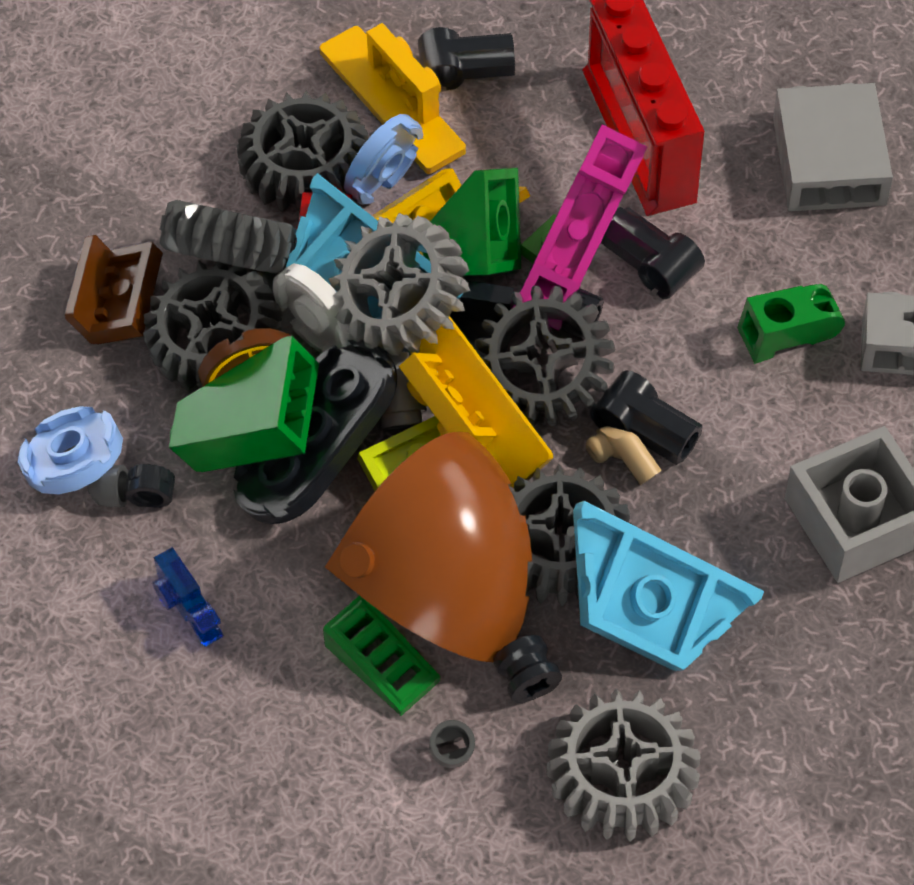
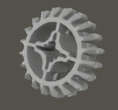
(410, 300)
(667, 754)

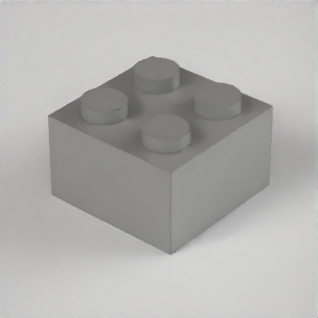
(855, 503)

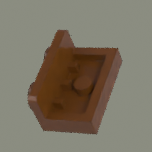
(112, 290)

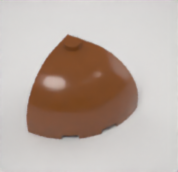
(443, 549)

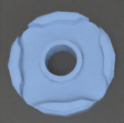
(383, 158)
(59, 472)

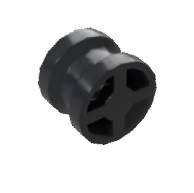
(527, 669)

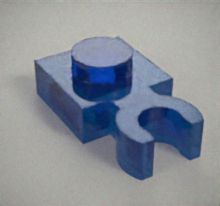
(179, 589)

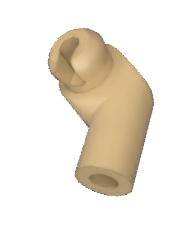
(626, 447)

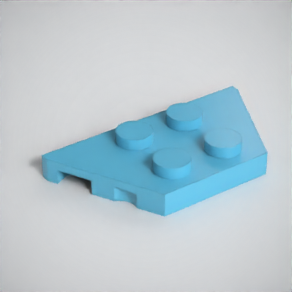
(323, 233)
(651, 591)

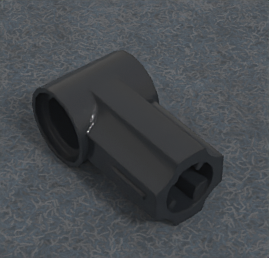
(465, 57)
(660, 259)
(635, 407)

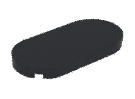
(348, 401)

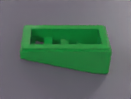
(360, 614)

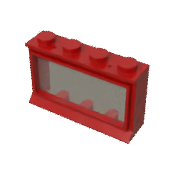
(645, 101)

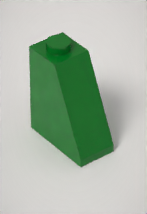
(250, 411)

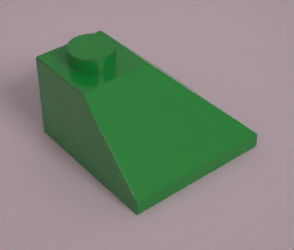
(485, 221)

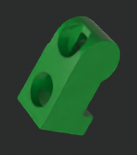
(789, 320)

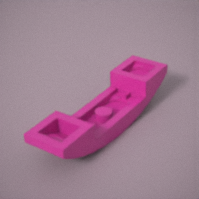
(584, 215)

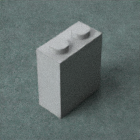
(832, 147)

